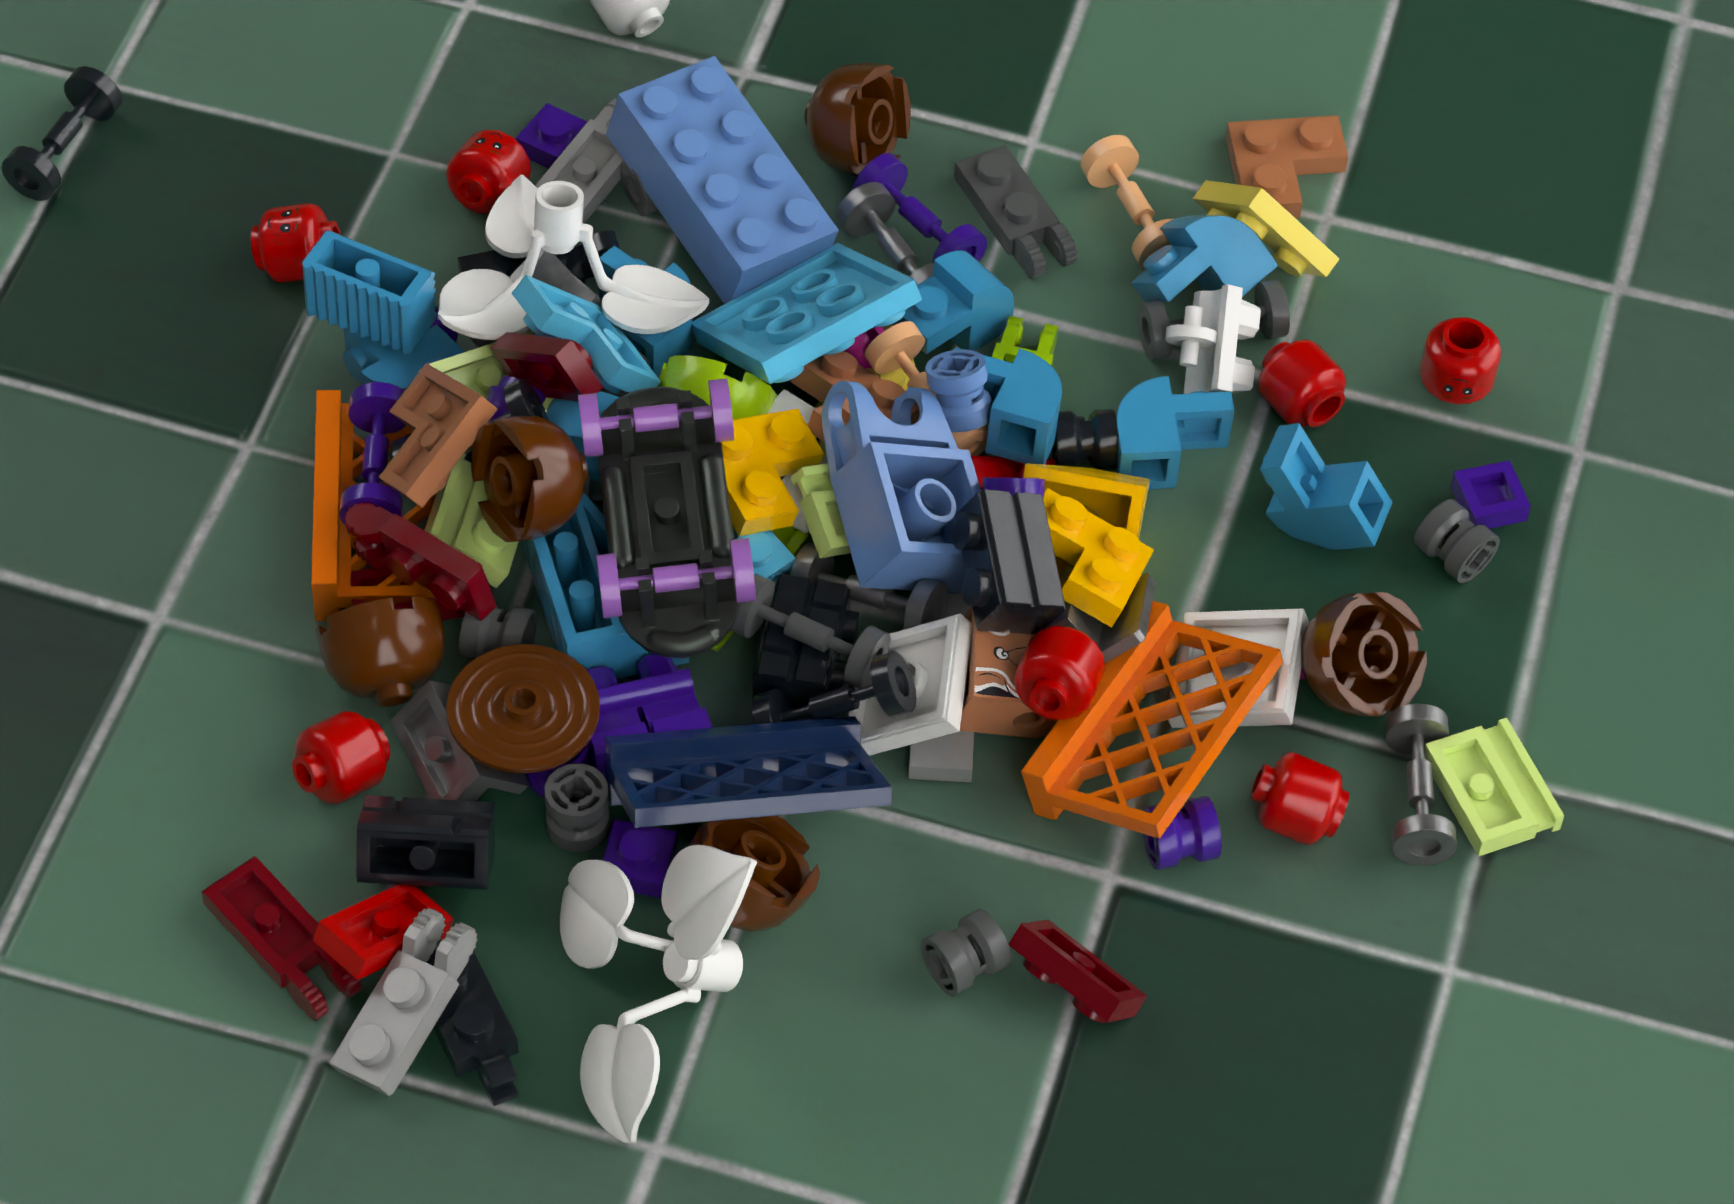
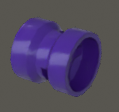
(1192, 832)

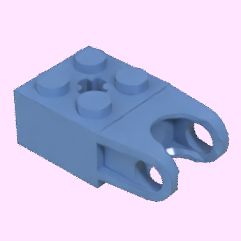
(897, 487)

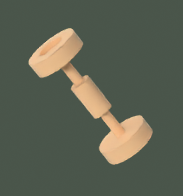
(1111, 163)
(895, 350)

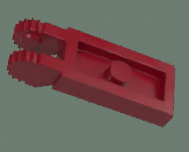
(420, 558)
(276, 933)

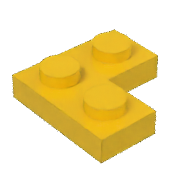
(755, 461)
(1103, 557)

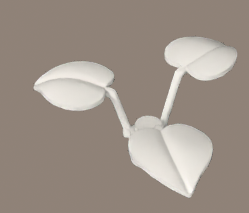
(551, 218)
(701, 901)

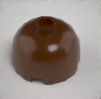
(857, 115)
(529, 476)
(383, 649)
(1363, 654)
(781, 875)

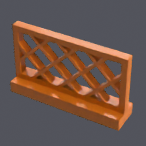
(331, 542)
(1079, 745)

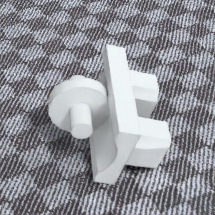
(1211, 338)

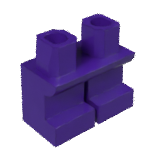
(654, 703)

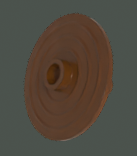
(523, 708)

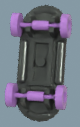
(667, 515)

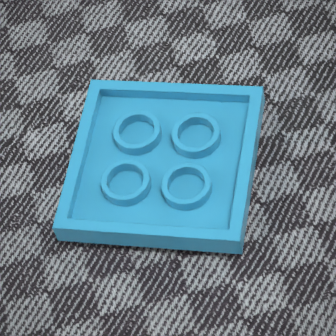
(806, 313)

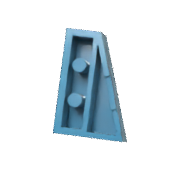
(570, 594)

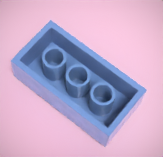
(718, 178)

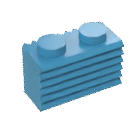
(369, 292)

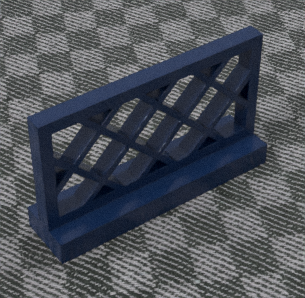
(743, 772)

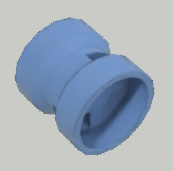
(958, 385)

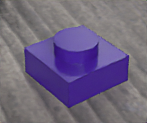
(549, 134)
(1491, 494)
(642, 855)

